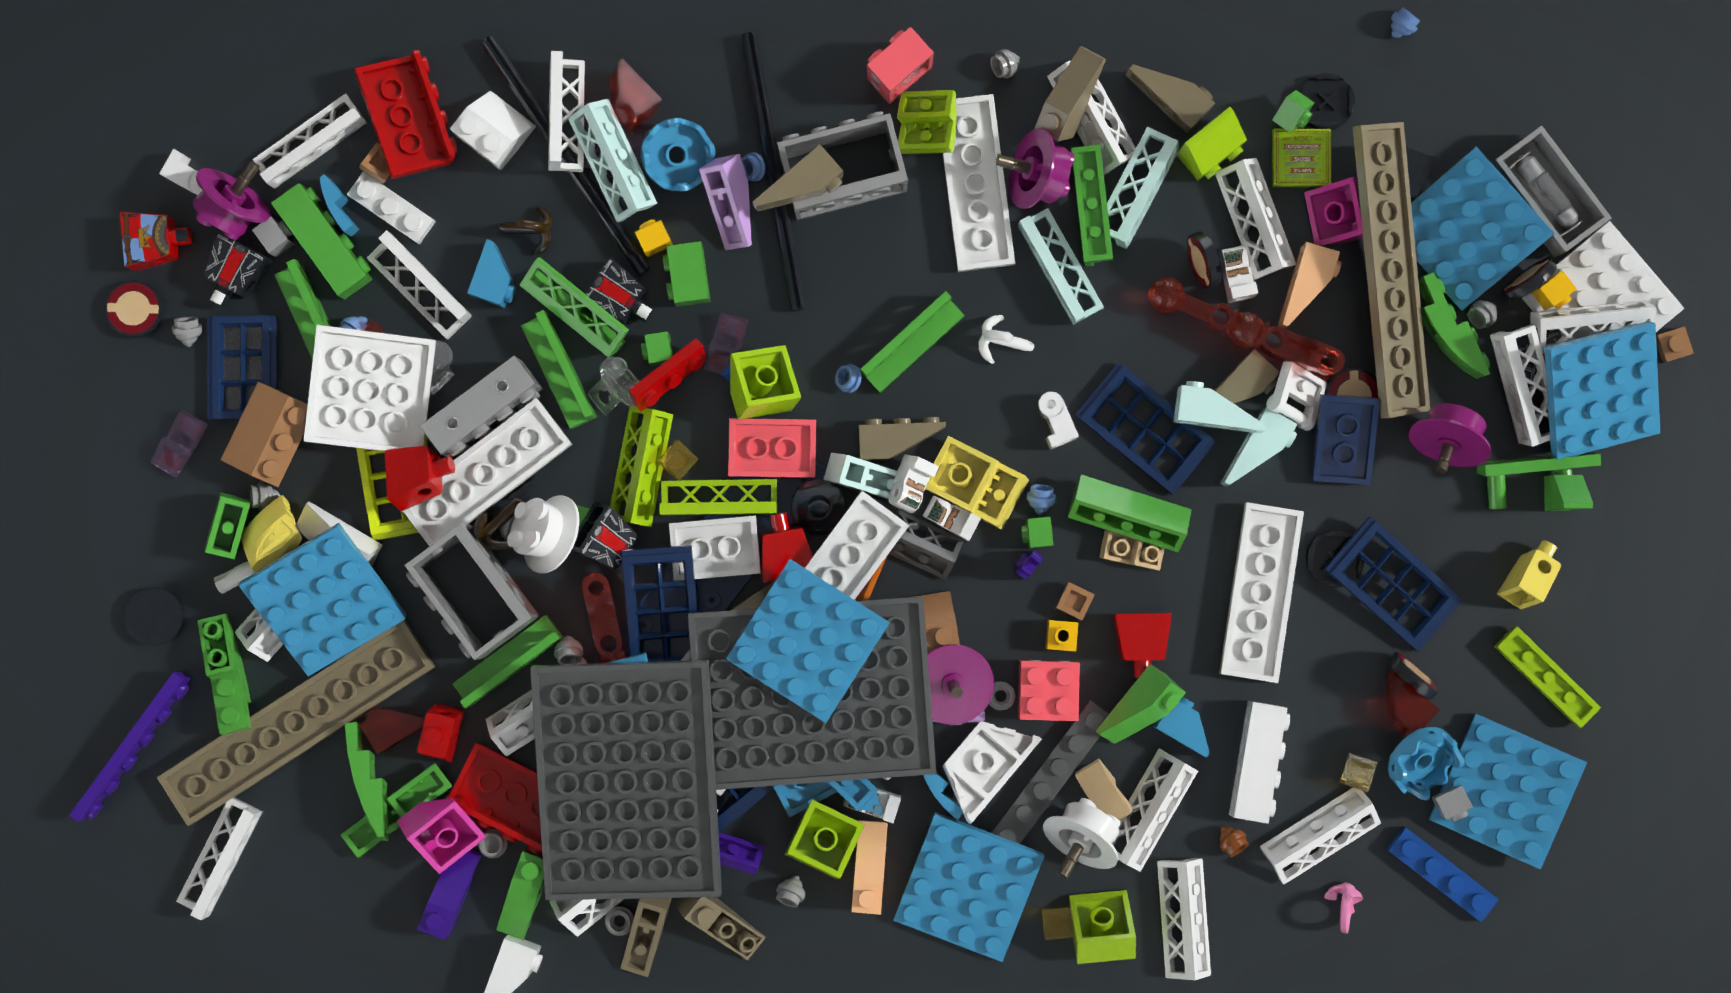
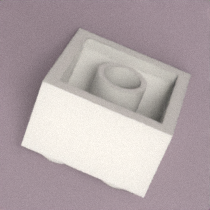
(492, 129)

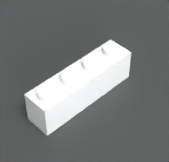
(1258, 762)

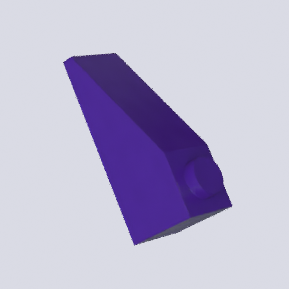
(449, 896)

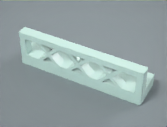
(615, 156)
(1149, 188)
(1051, 267)

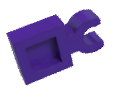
(1027, 564)

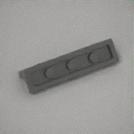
(925, 552)

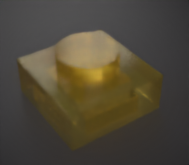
(677, 460)
(1358, 772)
(1057, 923)

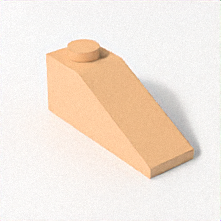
(1311, 274)
(870, 868)

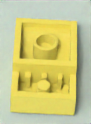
(976, 482)

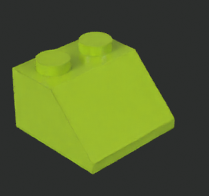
(1212, 145)
(762, 382)
(824, 839)
(1102, 927)

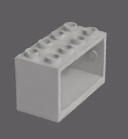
(855, 192)
(494, 572)

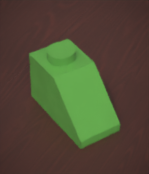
(1566, 492)

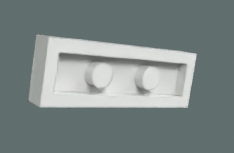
(391, 207)

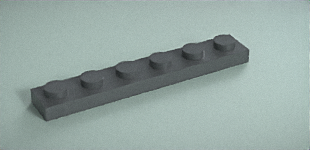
(1051, 775)

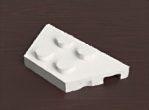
(985, 764)

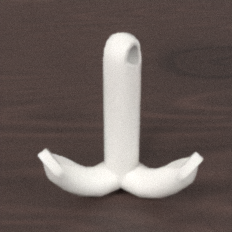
(999, 337)

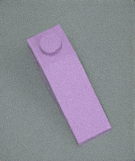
(729, 199)

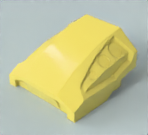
(270, 534)

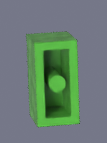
(687, 274)
(227, 525)

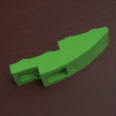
(1454, 340)
(226, 672)

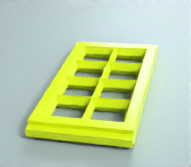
(387, 529)

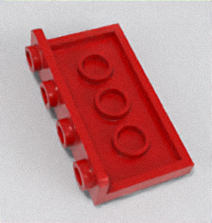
(406, 115)
(500, 796)

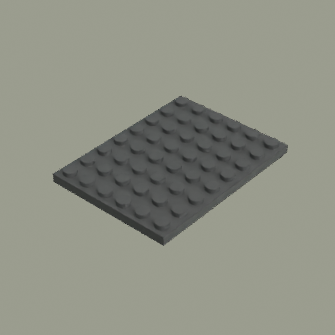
(873, 733)
(626, 780)

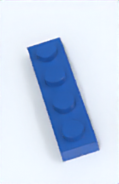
(1442, 874)

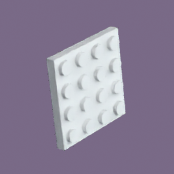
(1611, 272)
(368, 389)

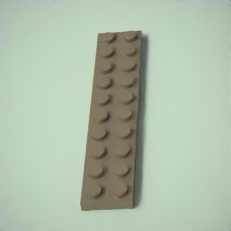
(1391, 269)
(296, 722)

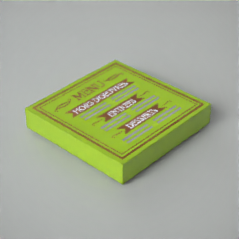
(1301, 158)

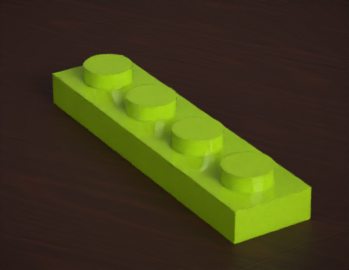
(1547, 677)

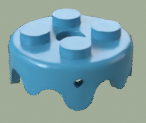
(696, 149)
(1418, 775)

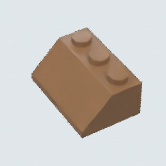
(267, 434)
(939, 620)

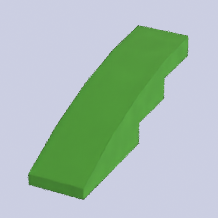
(423, 788)
(370, 790)

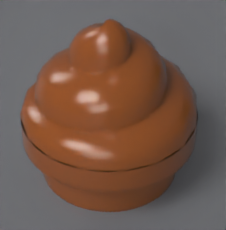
(1232, 841)

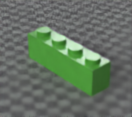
(322, 241)
(1130, 513)

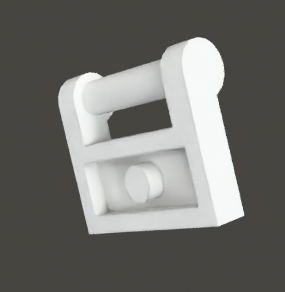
(1303, 388)

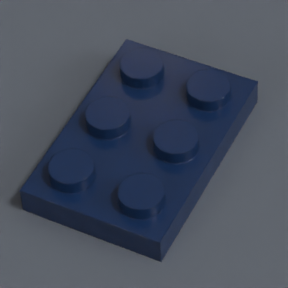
(1345, 439)

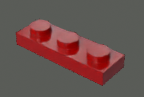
(668, 375)

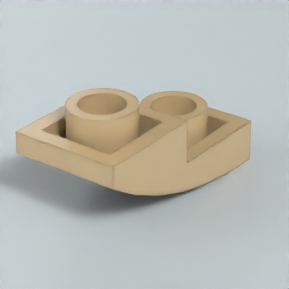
(1130, 551)
(1102, 790)

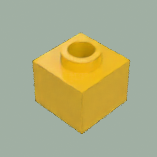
(653, 237)
(1554, 291)
(1054, 628)

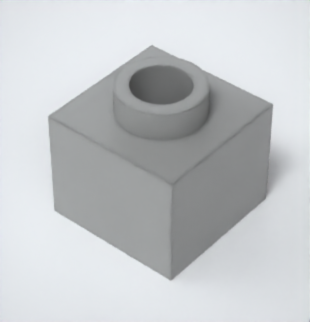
(274, 236)
(1453, 803)

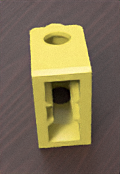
(1531, 577)

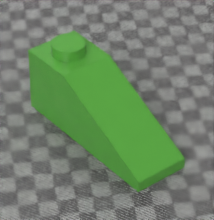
(1145, 703)
(522, 895)

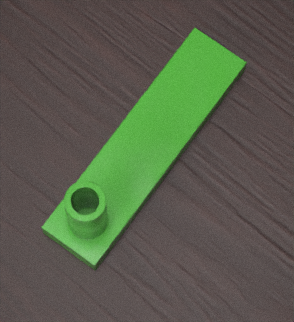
(1497, 469)

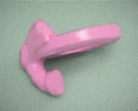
(1349, 898)

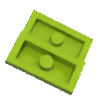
(927, 121)

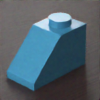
(492, 278)
(1185, 727)

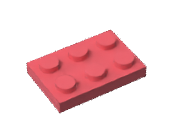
(772, 448)

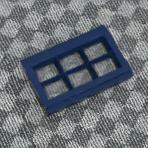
(238, 356)

